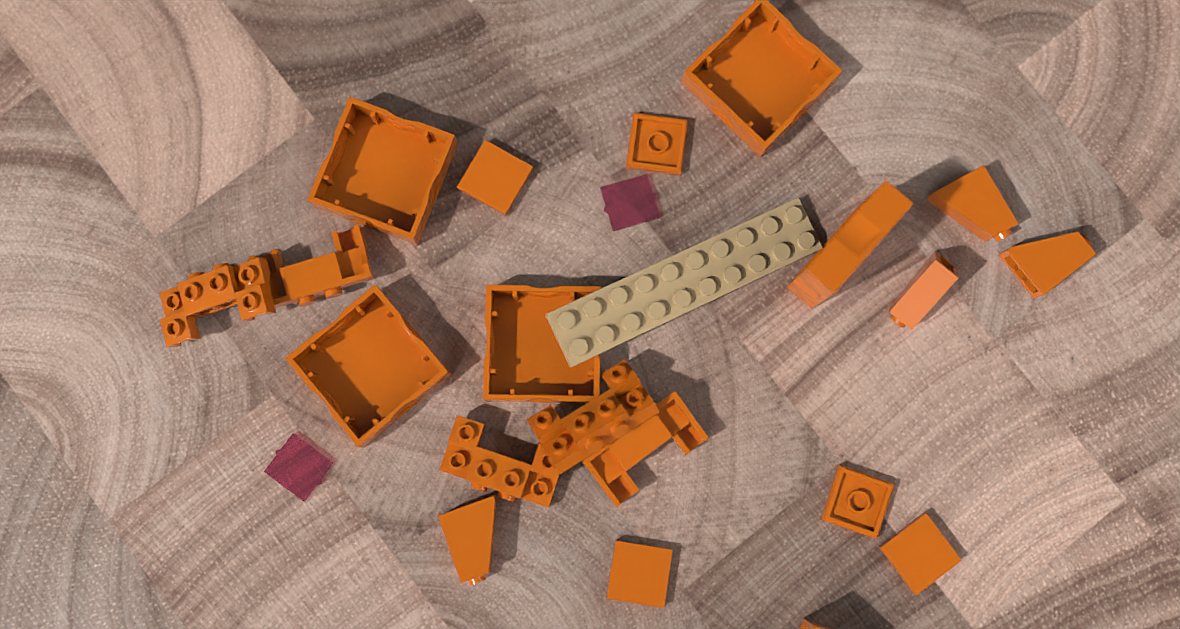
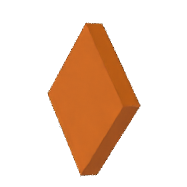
(657, 144)
(495, 177)
(857, 502)
(920, 553)
(639, 573)

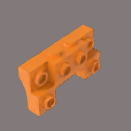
(320, 275)
(214, 291)
(597, 422)
(616, 458)
(497, 471)

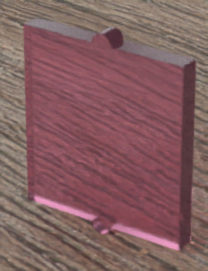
(629, 202)
(298, 467)

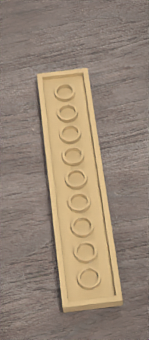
(683, 282)

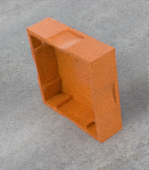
(760, 76)
(383, 171)
(850, 245)
(523, 353)
(368, 366)

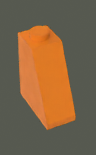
(976, 205)
(1047, 261)
(923, 291)
(471, 538)

